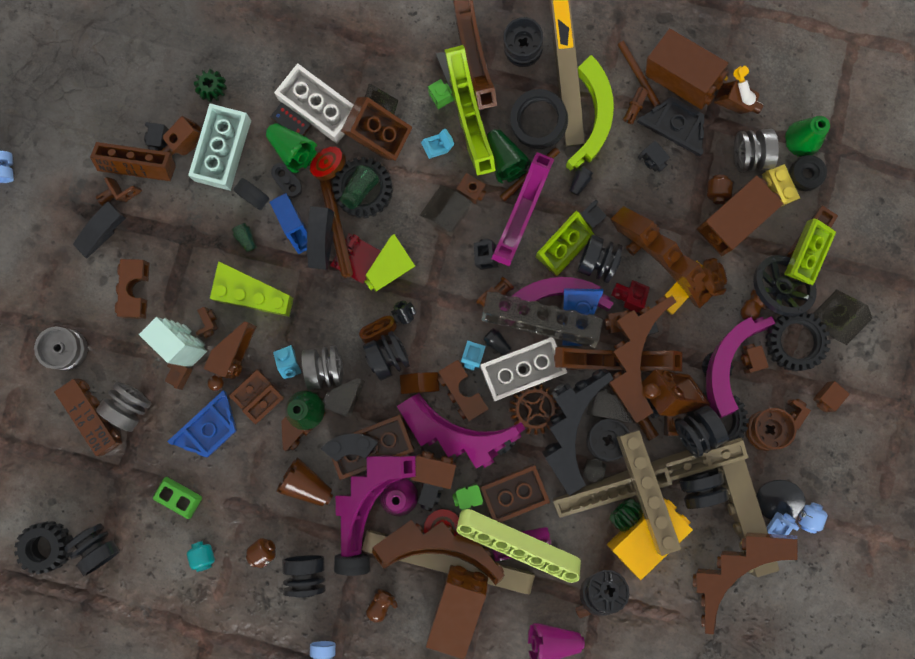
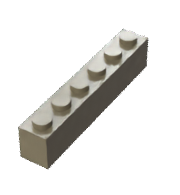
(648, 493)
(745, 508)

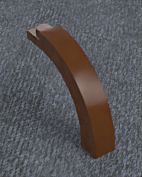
(469, 38)

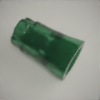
(358, 186)

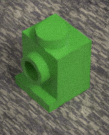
(440, 94)

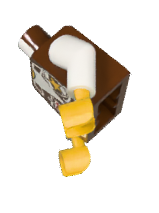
(738, 95)

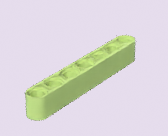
(519, 545)

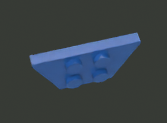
(207, 428)

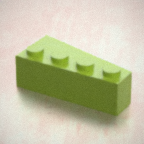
(244, 291)

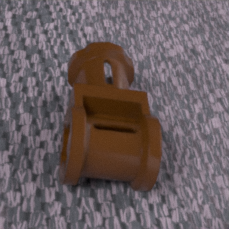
(503, 283)

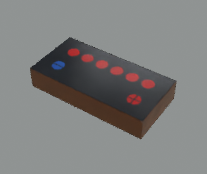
(288, 118)

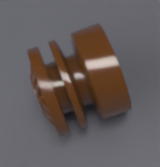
(780, 433)

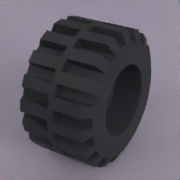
(28, 547)

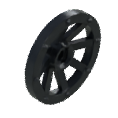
(781, 288)

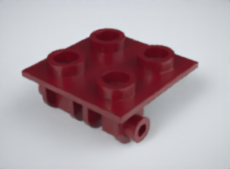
(361, 257)

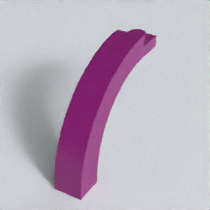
(523, 209)
(555, 287)
(718, 370)

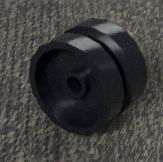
(704, 490)

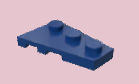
(582, 301)

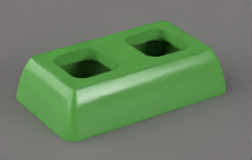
(178, 491)

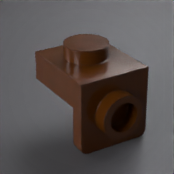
(208, 318)

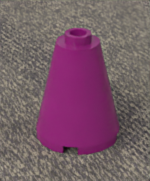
(405, 491)
(553, 642)

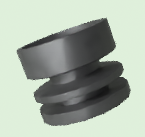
(756, 150)
(320, 368)
(126, 403)

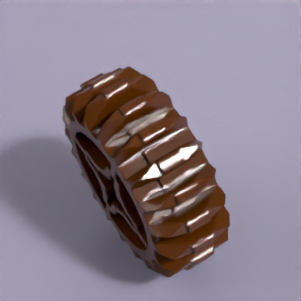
(544, 394)

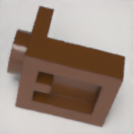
(800, 413)

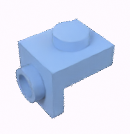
(782, 524)

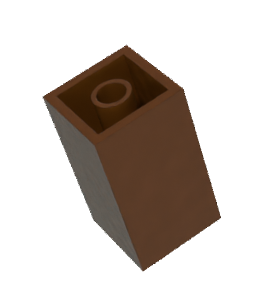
(686, 69)
(740, 215)
(457, 611)

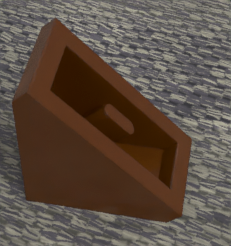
(419, 382)

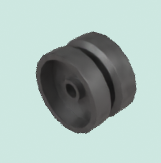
(60, 348)

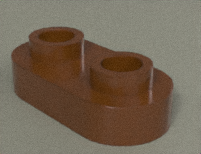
(377, 328)

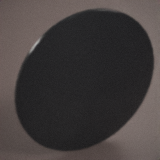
(780, 497)

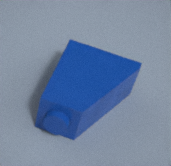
(290, 222)

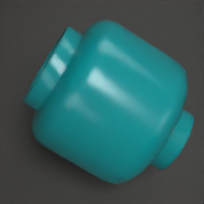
(200, 556)

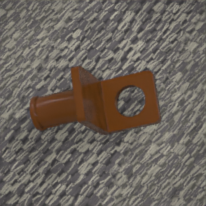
(115, 191)

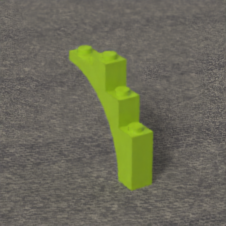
(468, 111)

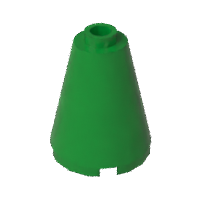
(807, 135)
(293, 148)

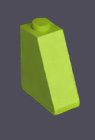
(389, 265)

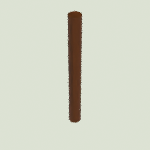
(638, 73)
(519, 183)

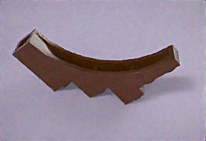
(665, 251)
(628, 355)
(599, 359)
(439, 540)
(759, 549)

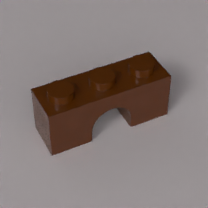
(131, 272)
(469, 406)

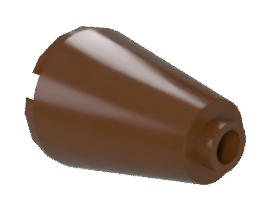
(304, 484)

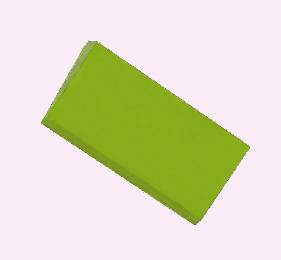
(565, 244)
(810, 251)

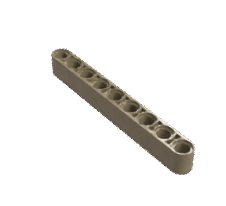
(514, 578)

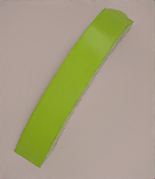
(600, 90)

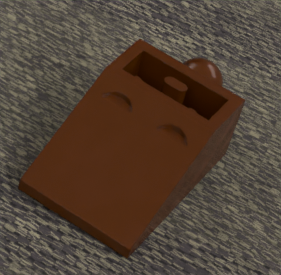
(228, 355)
(673, 393)

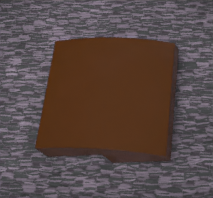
(256, 396)

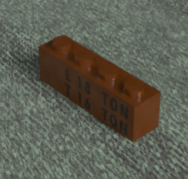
(133, 161)
(82, 410)

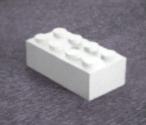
(304, 91)
(503, 372)

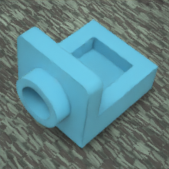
(438, 144)
(472, 355)
(287, 362)

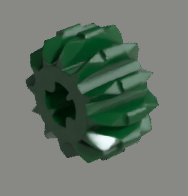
(203, 85)
(626, 515)

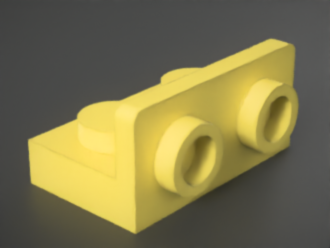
(781, 183)

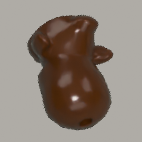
(752, 307)
(379, 605)

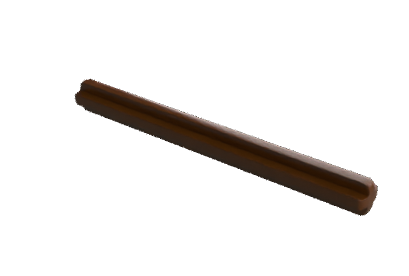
(338, 238)

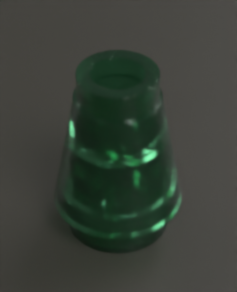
(244, 236)

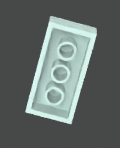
(220, 147)
(173, 342)

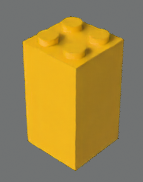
(636, 545)

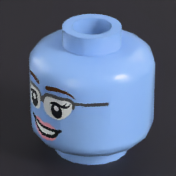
(812, 518)

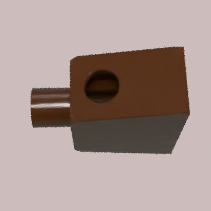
(182, 136)

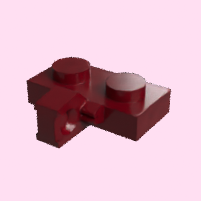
(634, 295)

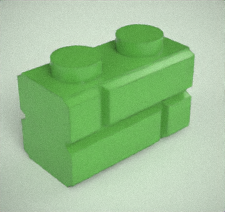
(468, 496)

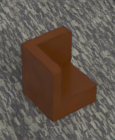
(178, 375)

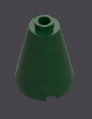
(508, 158)
(311, 410)

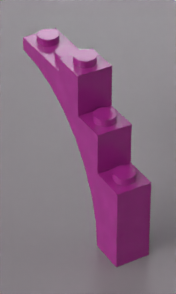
(431, 427)
(365, 489)

